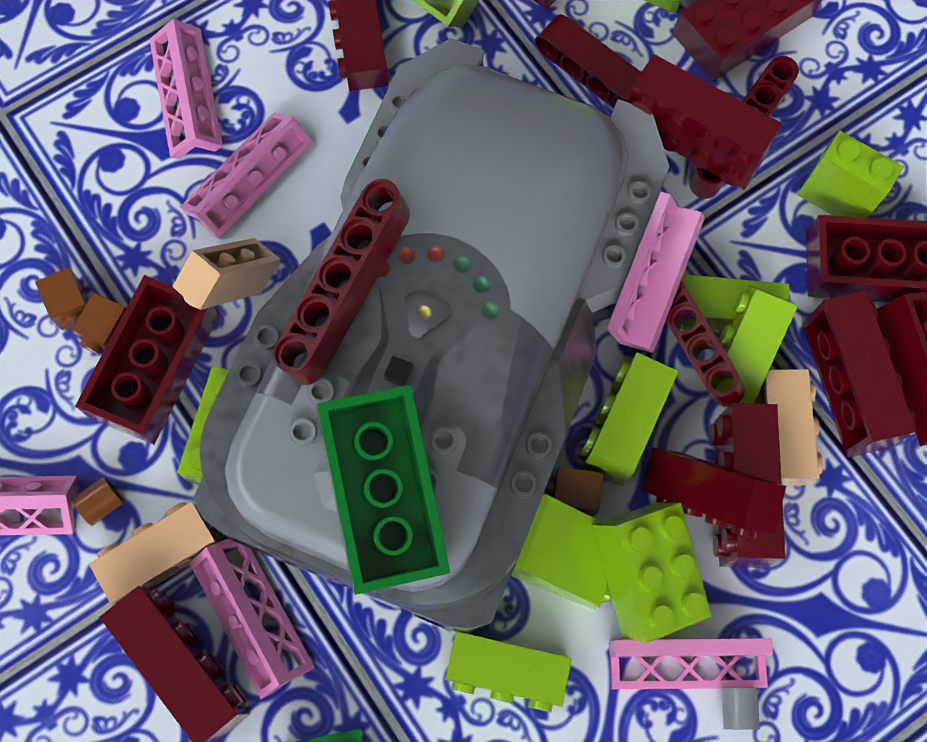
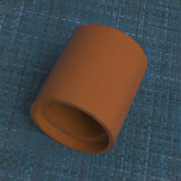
(97, 501)

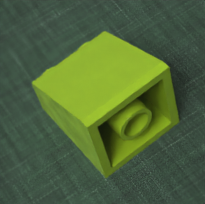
(850, 178)
(563, 555)

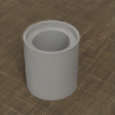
(740, 708)

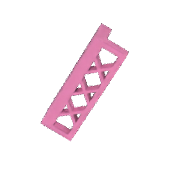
(190, 84)
(247, 173)
(655, 274)
(37, 493)
(243, 616)
(690, 648)

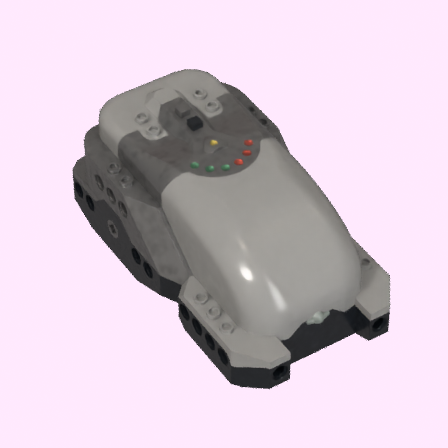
(483, 308)

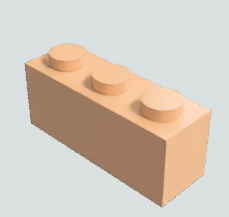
(225, 273)
(797, 425)
(153, 552)

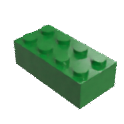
(382, 489)

